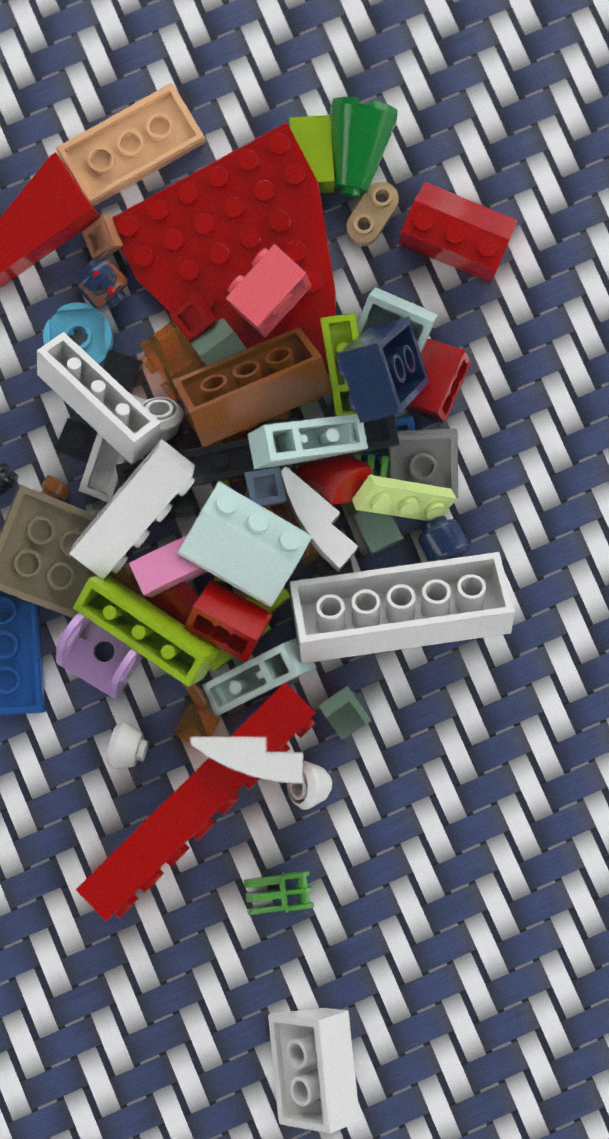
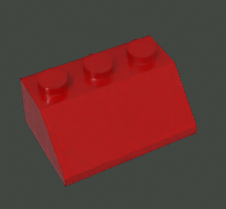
(457, 231)

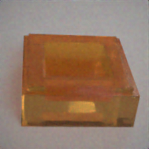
(196, 723)

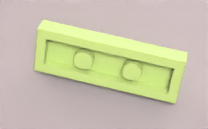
(403, 498)

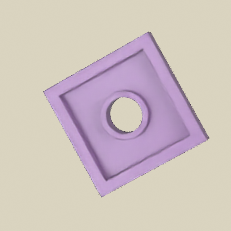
(78, 655)

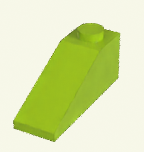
(337, 334)

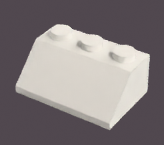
(314, 1069)

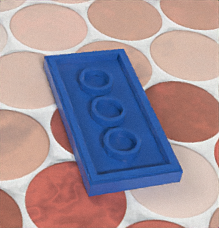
(20, 657)

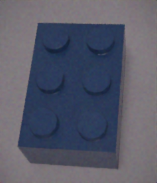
(383, 370)

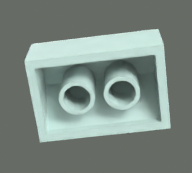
(244, 544)

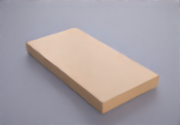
(131, 144)

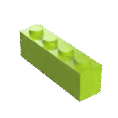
(146, 629)

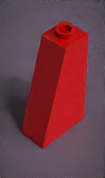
(42, 218)

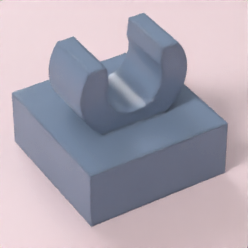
(265, 486)

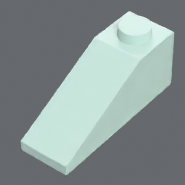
(306, 440)
(256, 677)

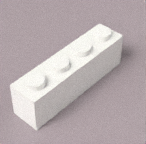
(98, 398)
(133, 509)

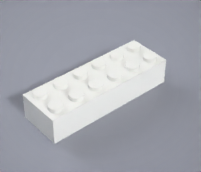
(401, 607)

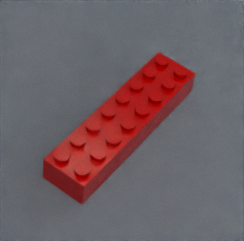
(190, 810)

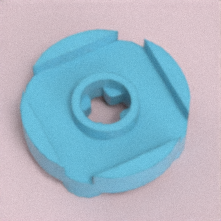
(88, 320)

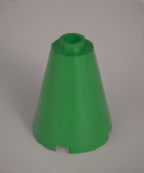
(359, 142)

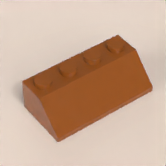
(253, 386)

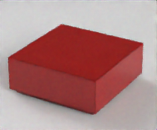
(193, 317)

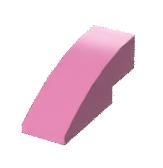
(164, 569)

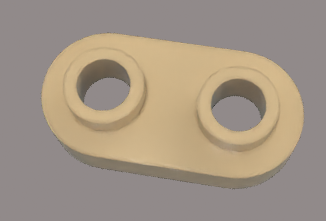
(373, 212)

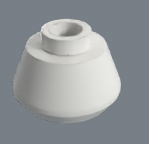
(168, 413)
(126, 746)
(315, 787)

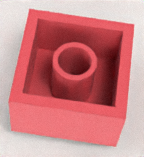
(268, 290)

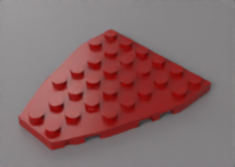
(218, 221)

